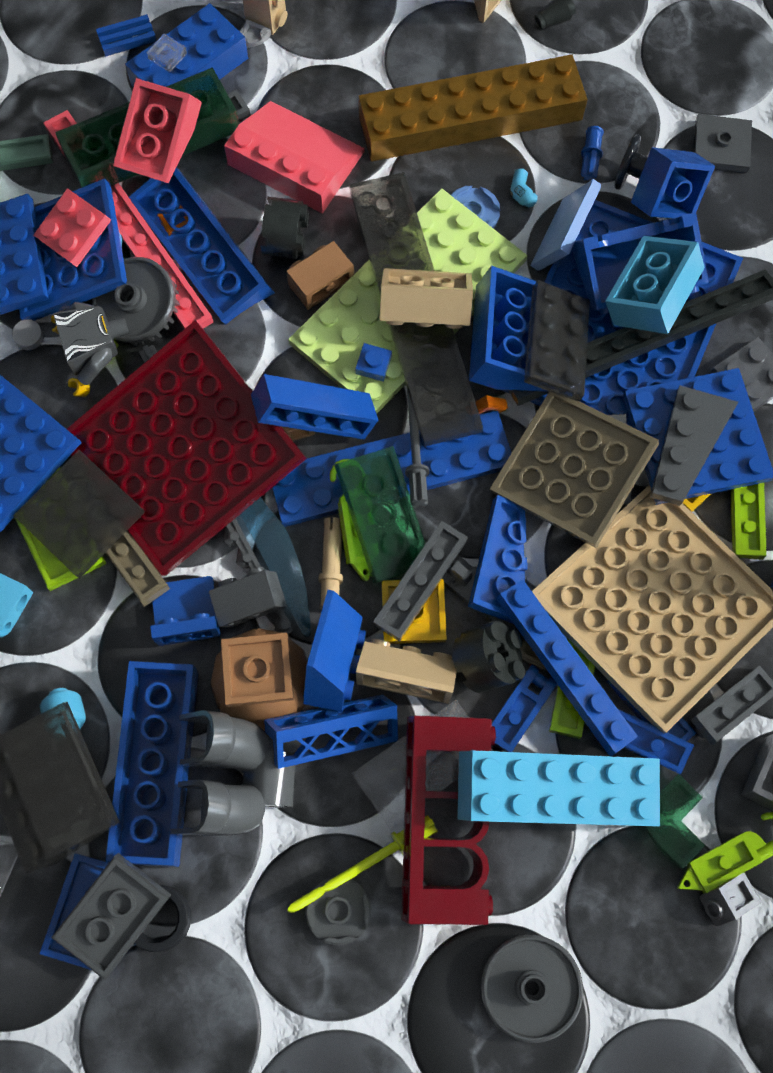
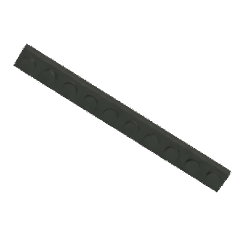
(694, 316)

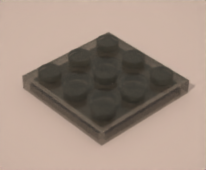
(79, 514)

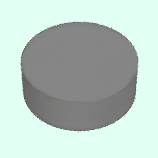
(27, 334)

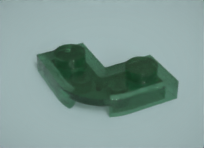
(673, 835)

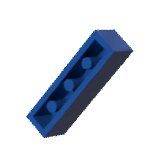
(313, 407)

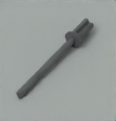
(416, 472)

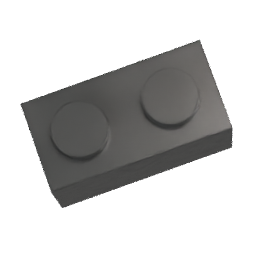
(247, 598)

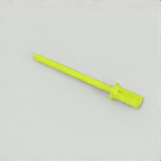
(358, 868)

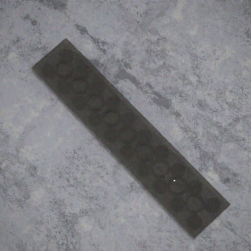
(426, 354)

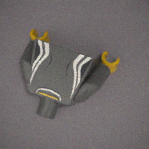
(87, 341)

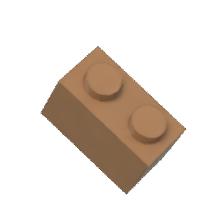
(319, 274)

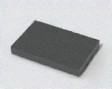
(111, 916)

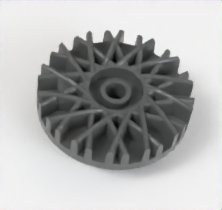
(144, 300)
(558, 993)

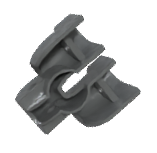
(241, 747)

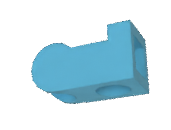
(13, 600)

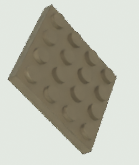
(574, 467)

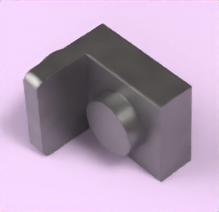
(730, 900)

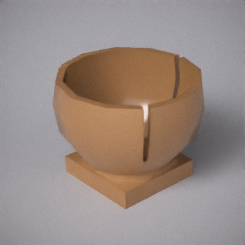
(259, 676)

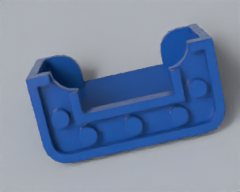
(605, 256)

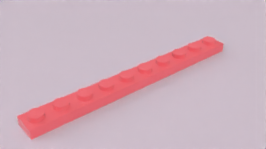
(142, 240)

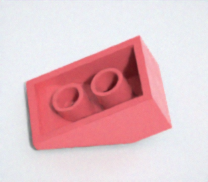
(156, 130)

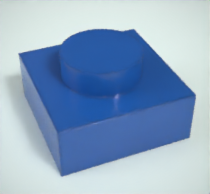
(373, 362)

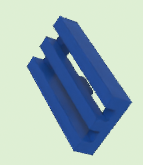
(124, 32)

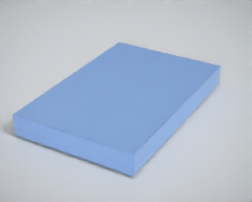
(566, 225)

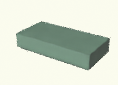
(25, 152)

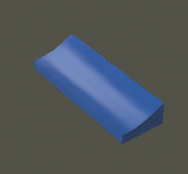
(201, 246)

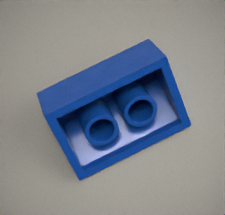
(333, 654)

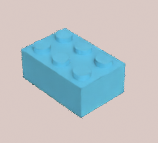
(655, 284)

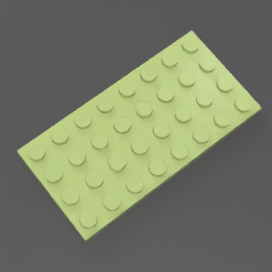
(351, 317)

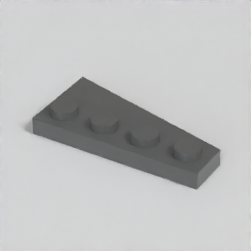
(690, 437)

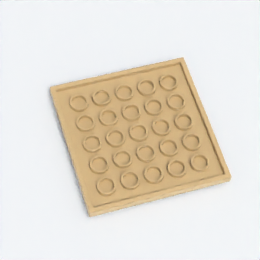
(659, 607)

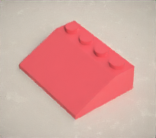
(292, 155)

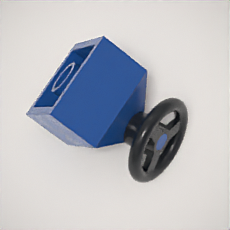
(668, 182)

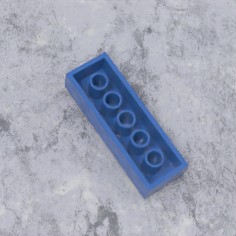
(149, 763)

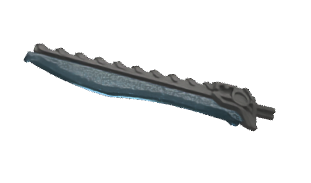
(275, 549)

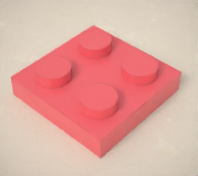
(72, 227)

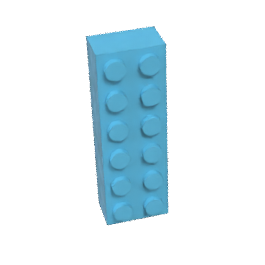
(558, 788)

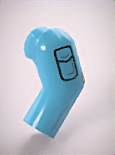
(520, 191)

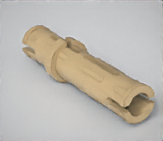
(331, 565)

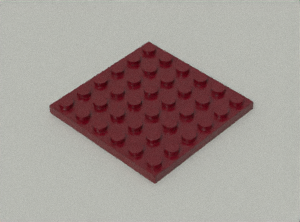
(185, 446)

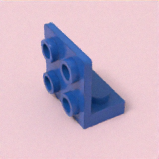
(185, 612)

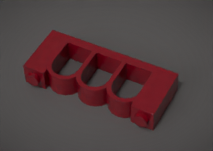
(442, 904)

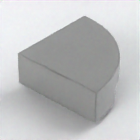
(255, 33)

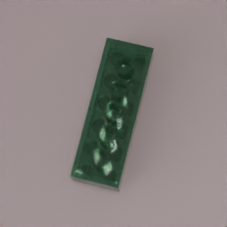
(94, 142)

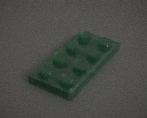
(381, 512)

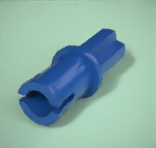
(592, 152)

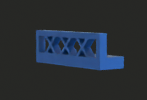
(321, 721)

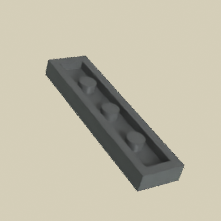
(420, 581)

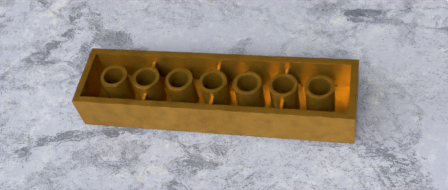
(472, 107)

